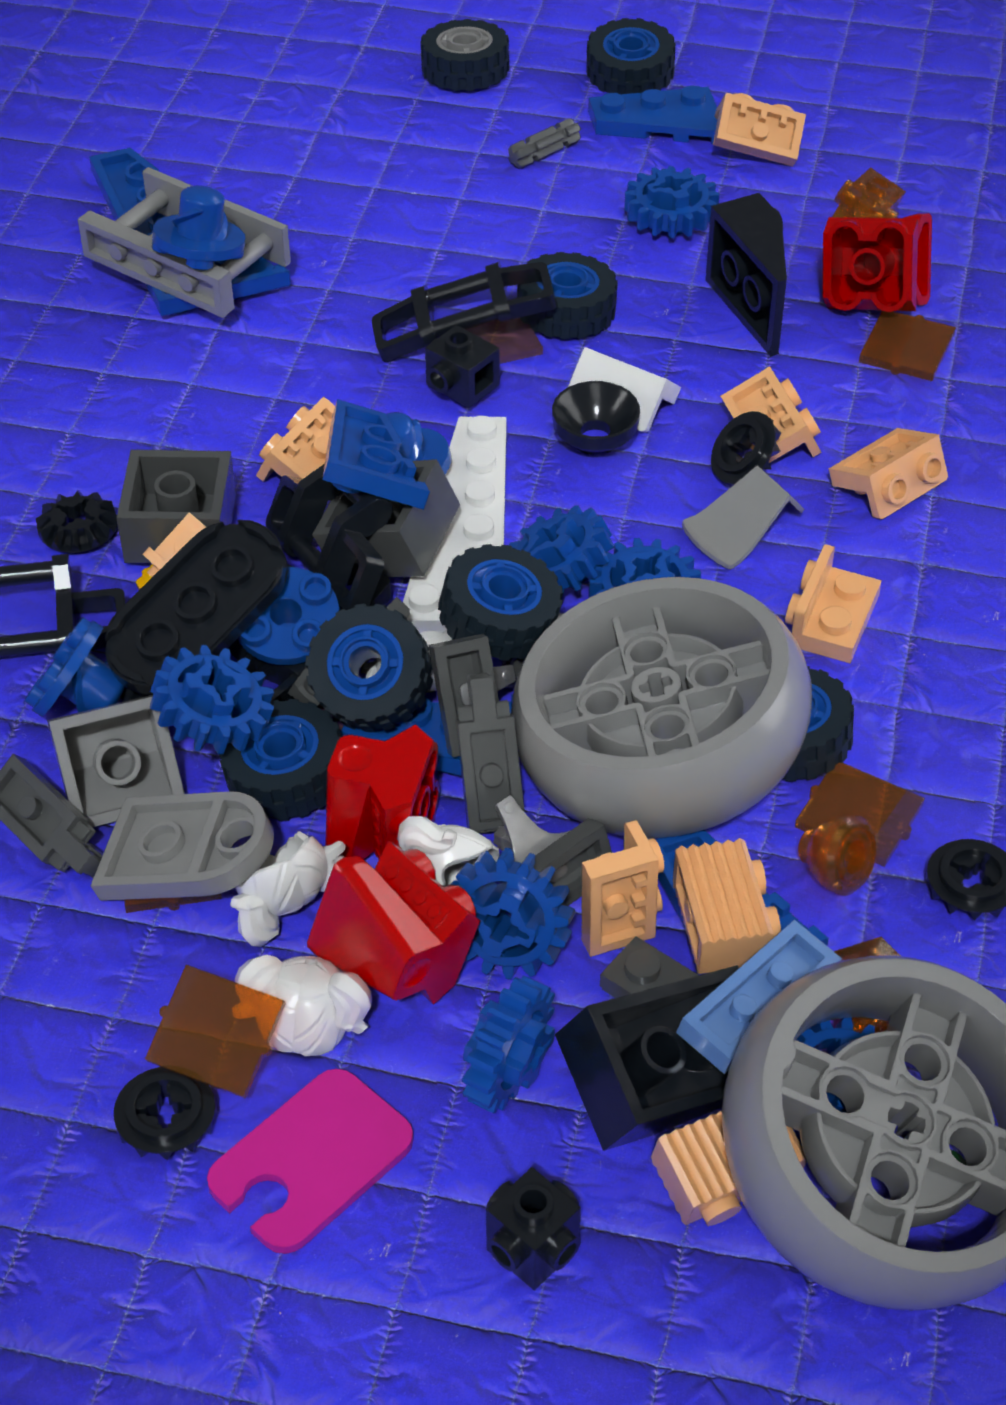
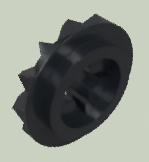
(738, 436)
(80, 534)
(961, 861)
(140, 1105)

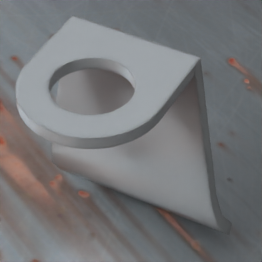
(738, 518)

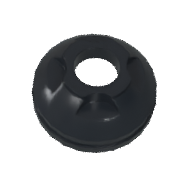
(598, 407)

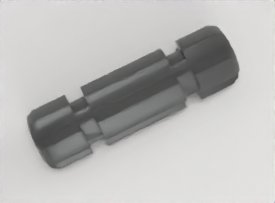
(544, 143)

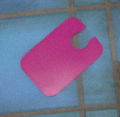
(322, 1148)

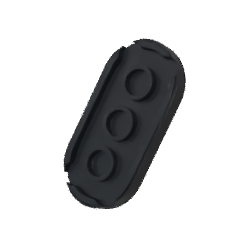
(196, 599)

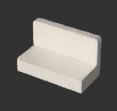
(645, 386)

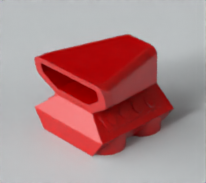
(877, 263)
(377, 787)
(394, 924)

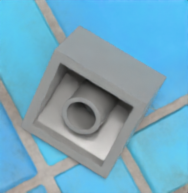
(114, 756)

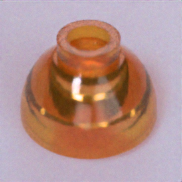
(840, 853)

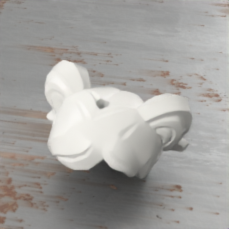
(444, 845)
(283, 886)
(318, 1000)

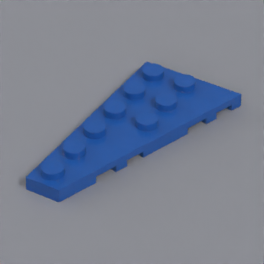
(123, 187)

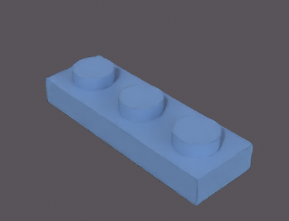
(725, 1014)

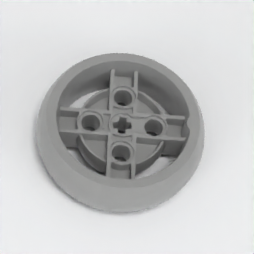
(662, 706)
(958, 1045)

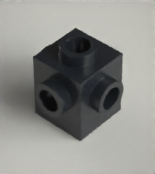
(462, 366)
(533, 1227)

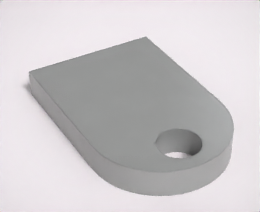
(183, 846)

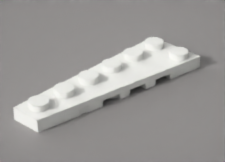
(479, 484)

